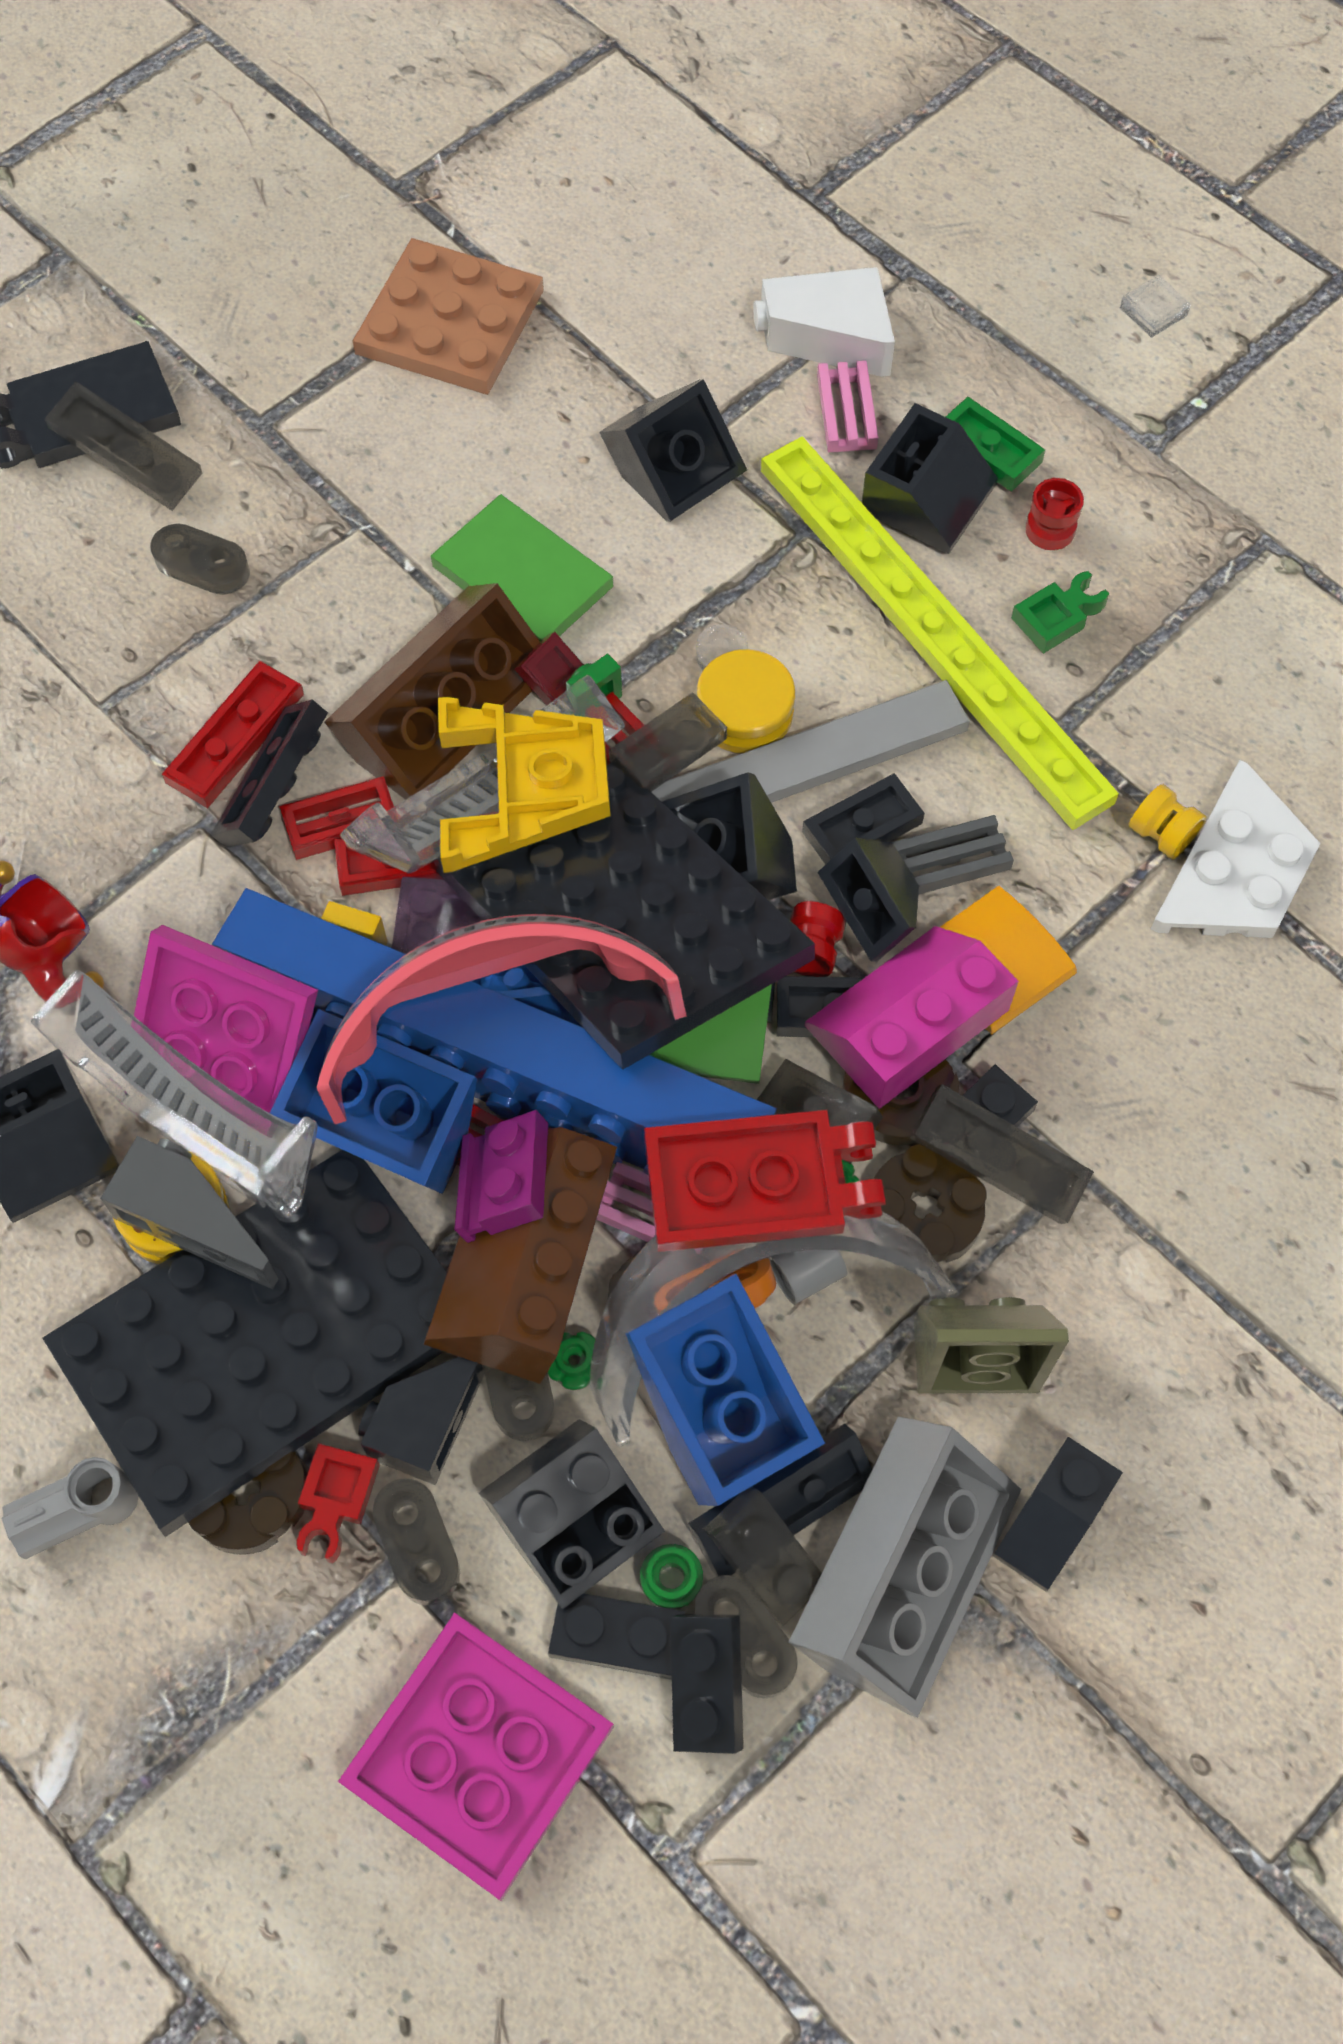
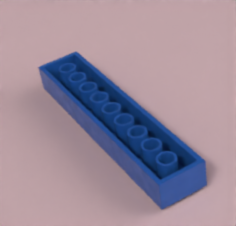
(514, 1050)

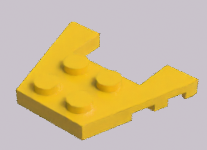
(547, 778)

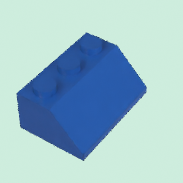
(397, 1105)

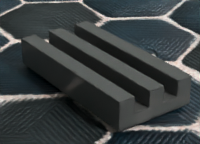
(950, 838)

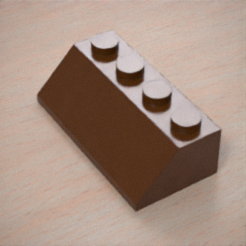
(459, 654)
(515, 1288)

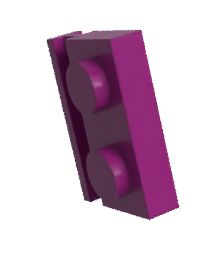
(502, 1176)

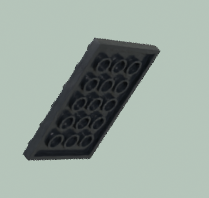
(659, 886)
(221, 1377)

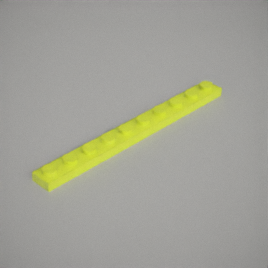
(940, 634)

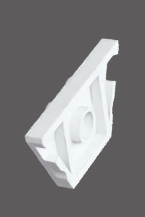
(1241, 864)

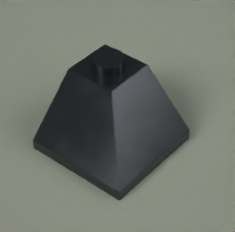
(675, 450)
(743, 830)

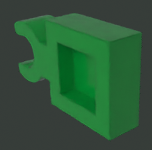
(1057, 614)

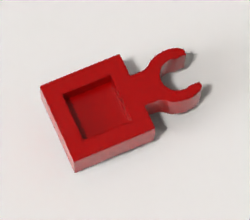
(335, 1491)

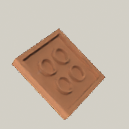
(449, 316)

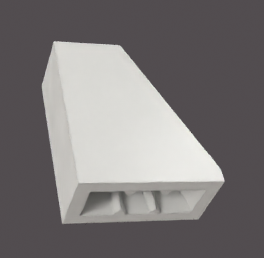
(828, 318)

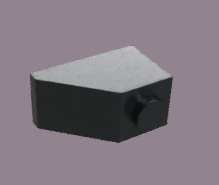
(873, 893)
(421, 1418)
(1057, 1514)

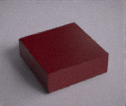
(549, 668)

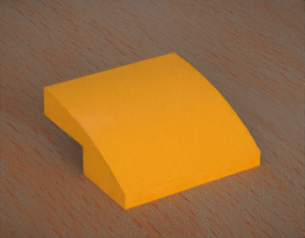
(1019, 945)

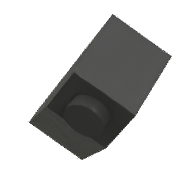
(172, 1200)

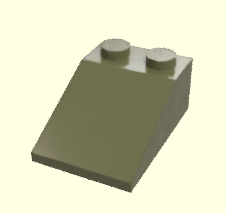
(986, 1346)

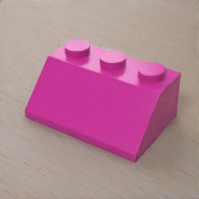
(914, 1011)

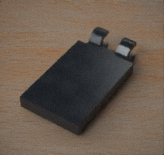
(123, 378)

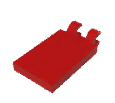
(757, 1179)

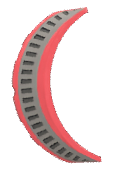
(474, 954)

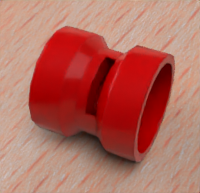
(1054, 513)
(825, 928)

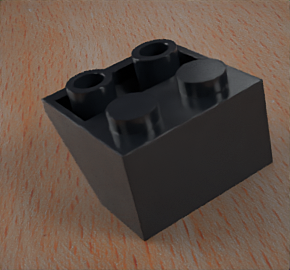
(928, 479)
(47, 1137)
(572, 1512)

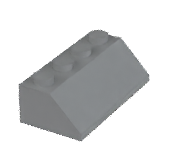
(907, 1564)

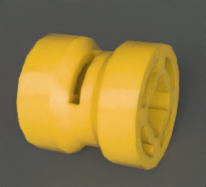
(1167, 821)

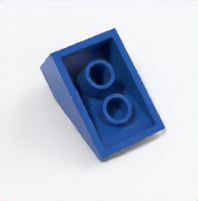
(722, 1393)

